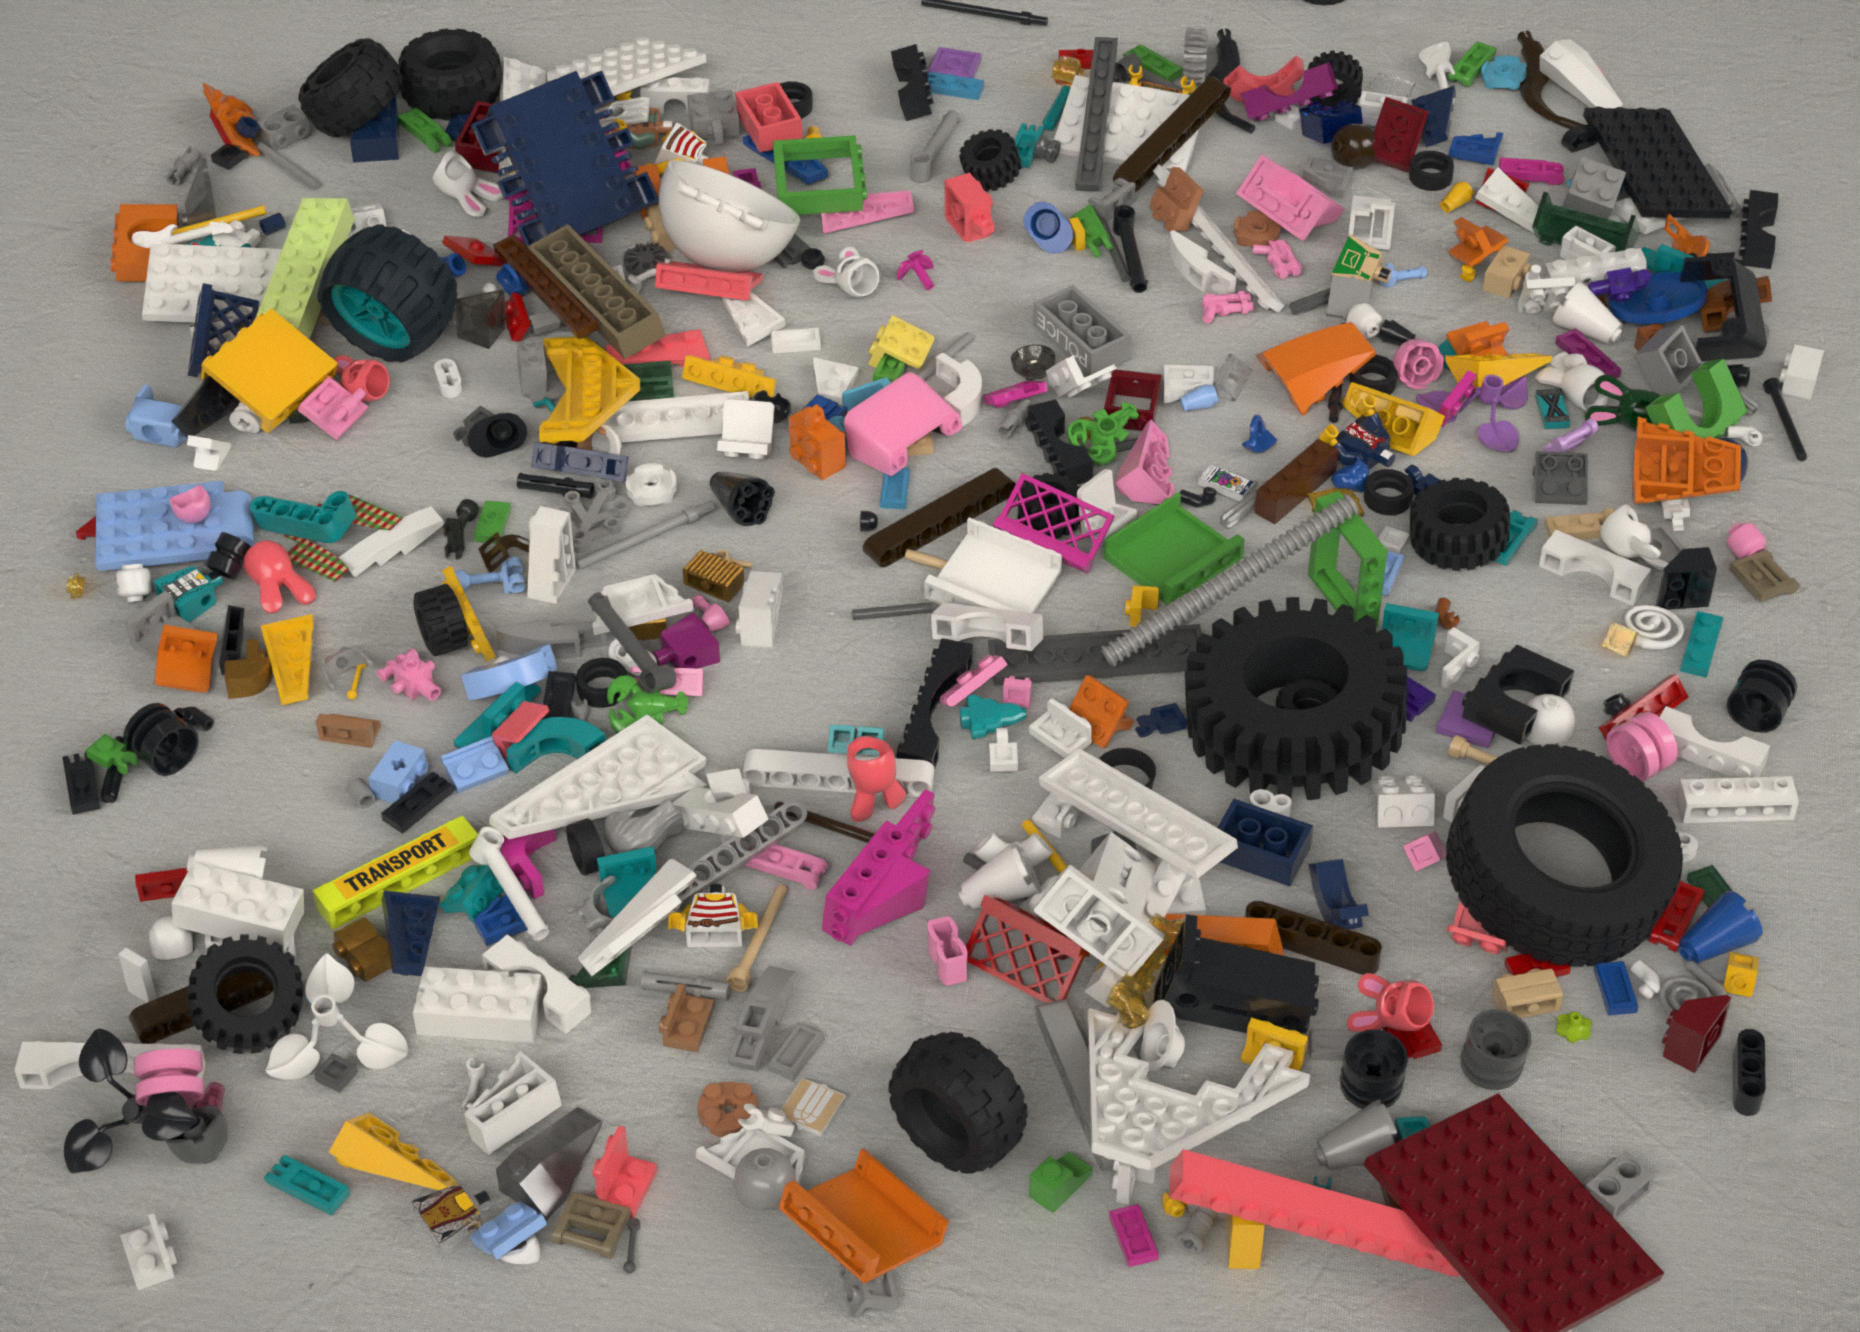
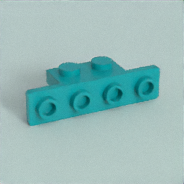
(1669, 260)
(497, 713)

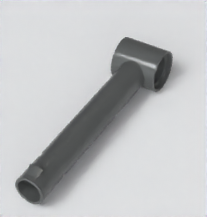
(1122, 67)
(653, 677)

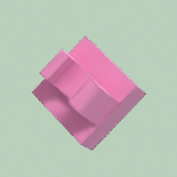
(1017, 691)

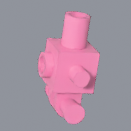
(411, 676)

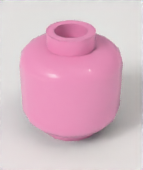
(1745, 540)

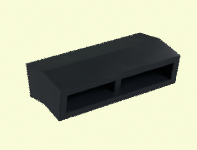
(232, 640)

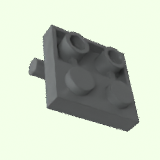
(1561, 478)

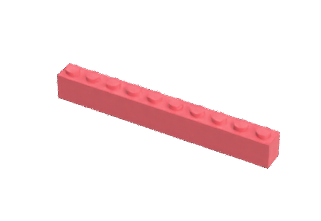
(1303, 1209)

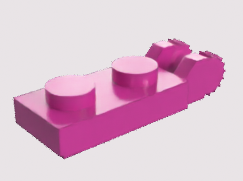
(1533, 170)

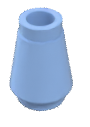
(1200, 398)

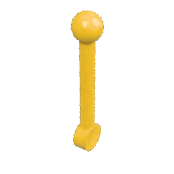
(352, 694)

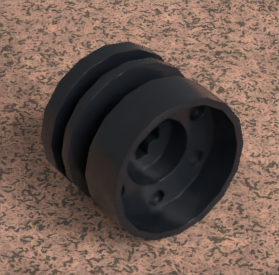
(1761, 696)
(160, 739)
(1373, 1068)

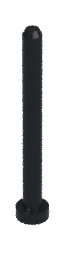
(1773, 386)

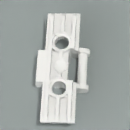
(630, 111)

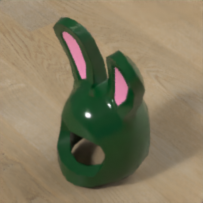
(1630, 407)

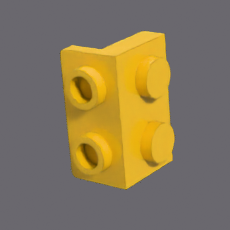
(1265, 1032)

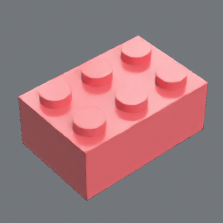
(768, 115)

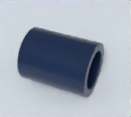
(272, 223)

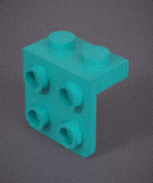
(1412, 631)
(632, 873)

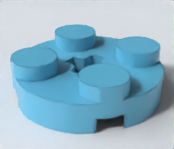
(1504, 72)

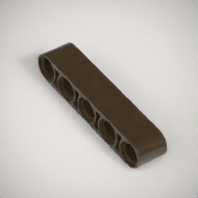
(1321, 939)
(171, 1013)

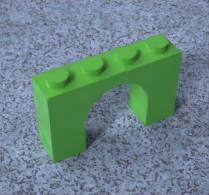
(1720, 403)

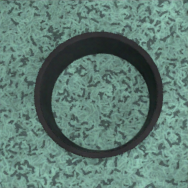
(1131, 757)

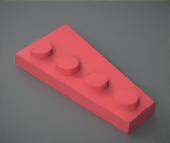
(669, 348)

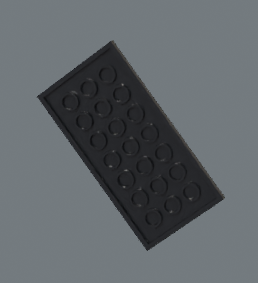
(1658, 162)

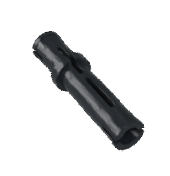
(554, 485)

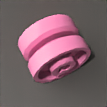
(1642, 745)
(169, 1072)

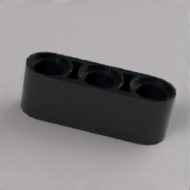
(1749, 1072)

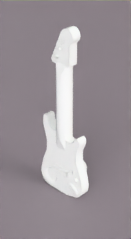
(1437, 62)
(165, 236)

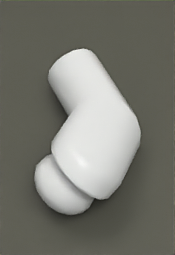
(1649, 977)

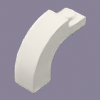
(968, 384)

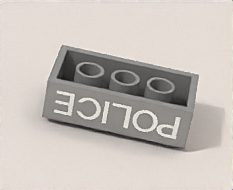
(1081, 330)

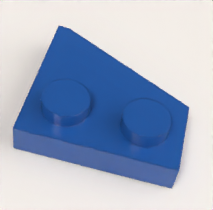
(1476, 148)
(499, 921)

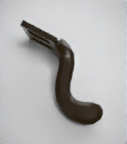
(503, 544)

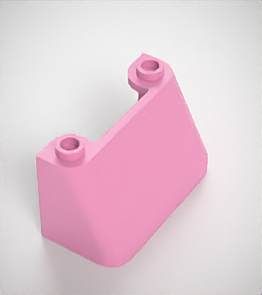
(895, 419)

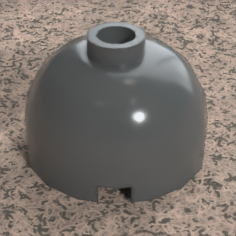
(204, 1140)

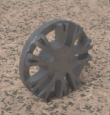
(643, 258)

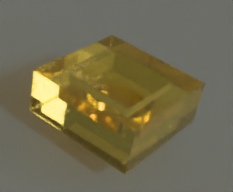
(1620, 639)

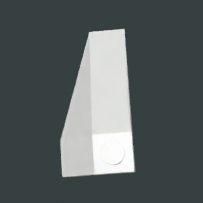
(1578, 74)

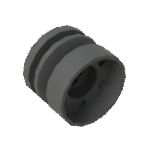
(1495, 1049)

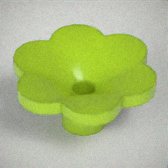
(1573, 1027)

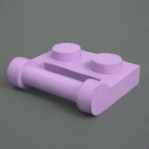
(1573, 438)

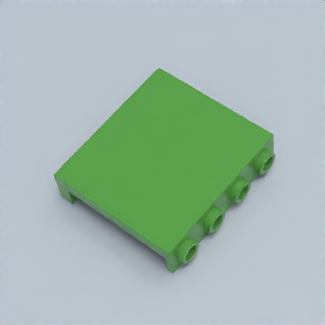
(1171, 550)

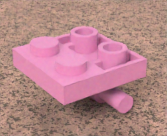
(334, 407)

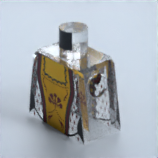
(450, 1217)

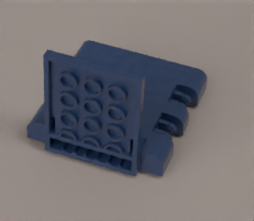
(564, 157)

